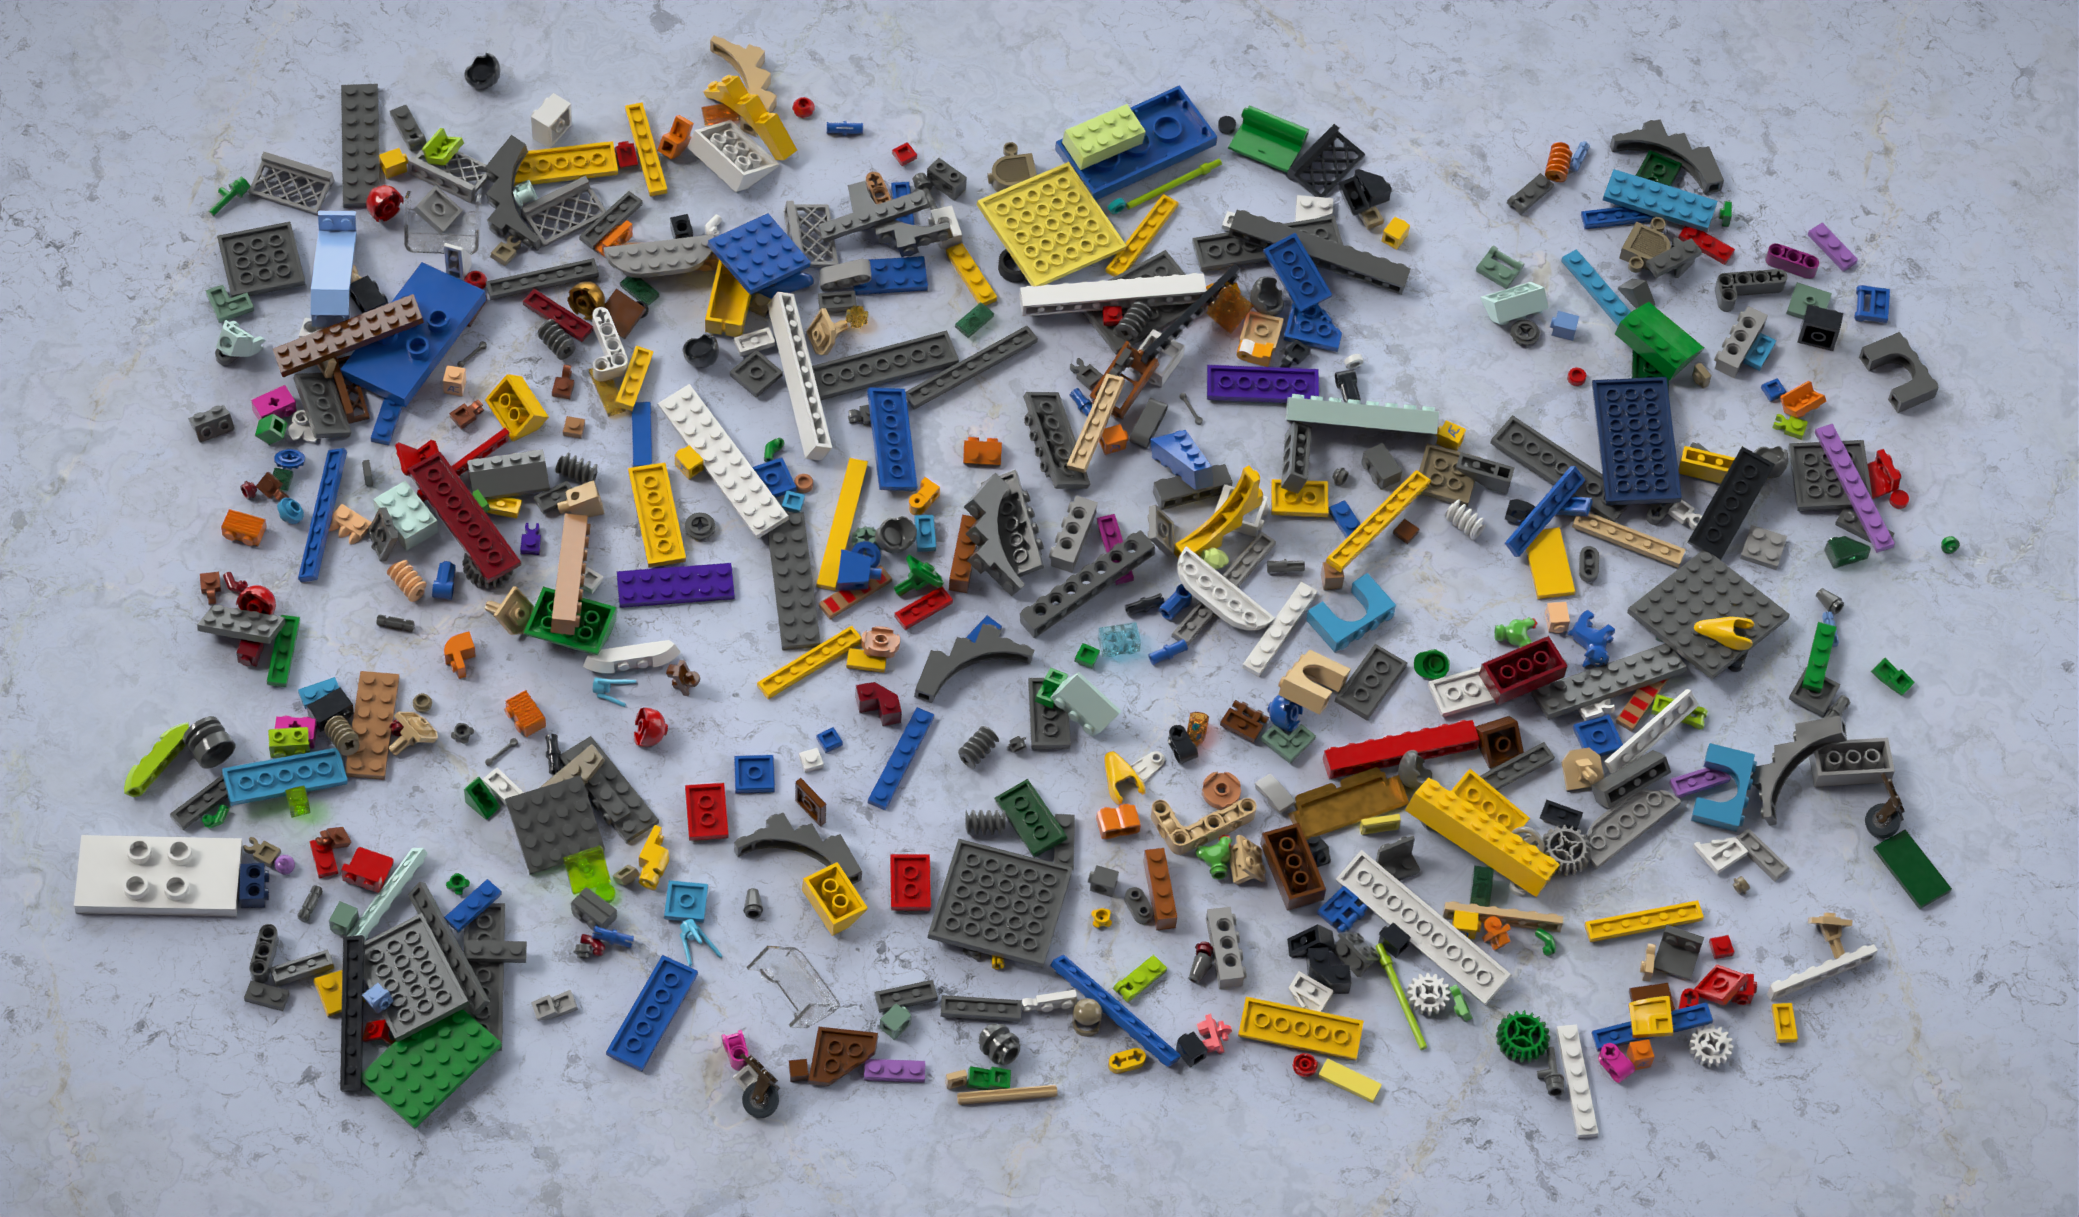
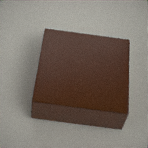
(1406, 531)

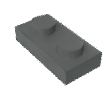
(837, 301)
(548, 500)
(266, 995)

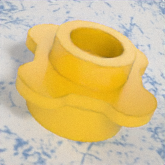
(1101, 912)

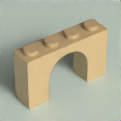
(1312, 666)

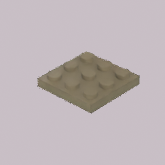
(1446, 482)

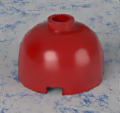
(384, 202)
(257, 599)
(650, 727)

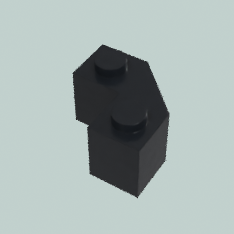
(1334, 976)

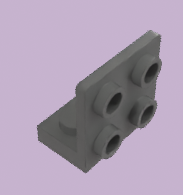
(1398, 858)
(1678, 952)

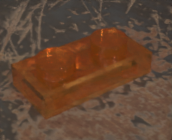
(718, 113)

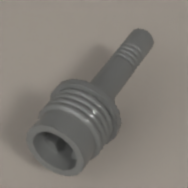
(921, 182)
(1553, 1080)

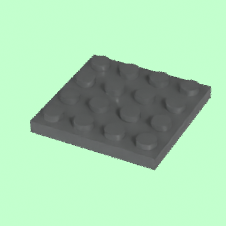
(261, 260)
(1815, 479)
(553, 823)

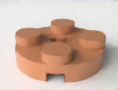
(873, 647)
(1221, 800)

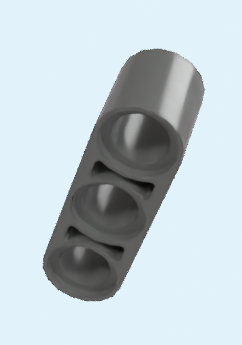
(1148, 422)
(263, 945)

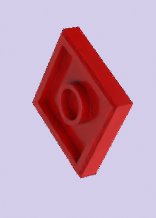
(1721, 984)

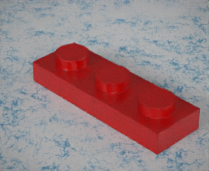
(1708, 244)
(923, 608)

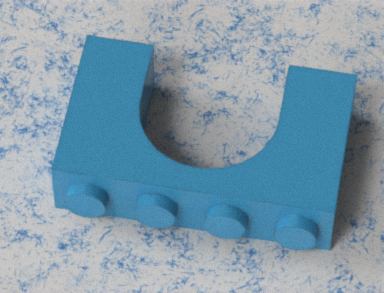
(1340, 633)
(1729, 813)

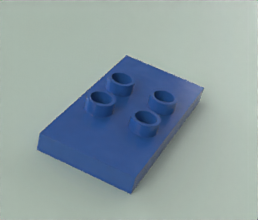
(1172, 134)
(405, 360)

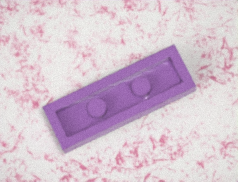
(1832, 247)
(1698, 781)
(894, 1070)

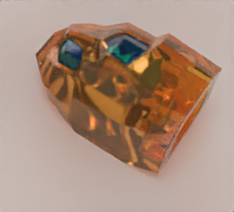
(1197, 727)

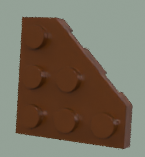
(839, 1053)

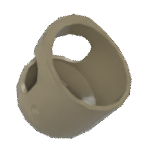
(1087, 1012)

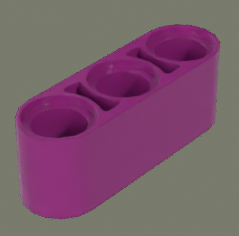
(1792, 261)

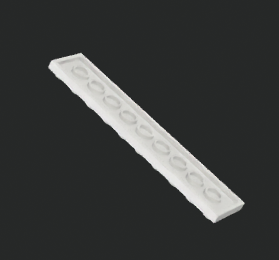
(723, 461)
(1427, 928)

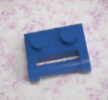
(1878, 304)

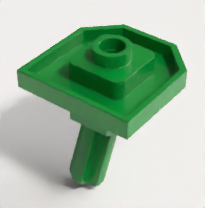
(919, 576)

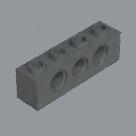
(1296, 457)

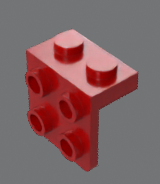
(410, 456)
(1883, 475)
(367, 869)

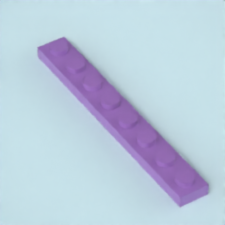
(1854, 488)

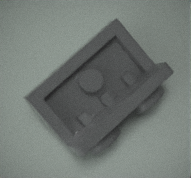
(211, 423)

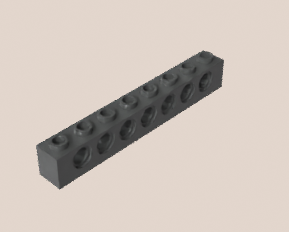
(1038, 624)

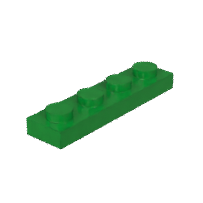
(283, 652)
(1819, 657)

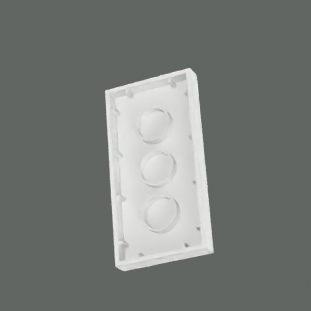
(158, 875)

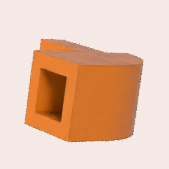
(677, 139)
(458, 649)

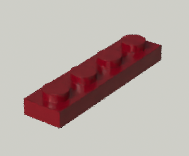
(564, 318)

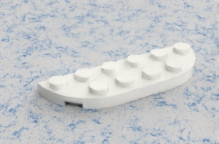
(1220, 594)

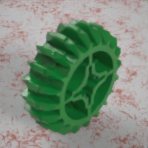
(1521, 1043)

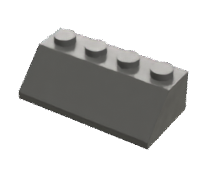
(509, 474)

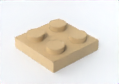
(1262, 328)

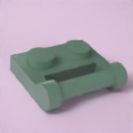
(1496, 271)

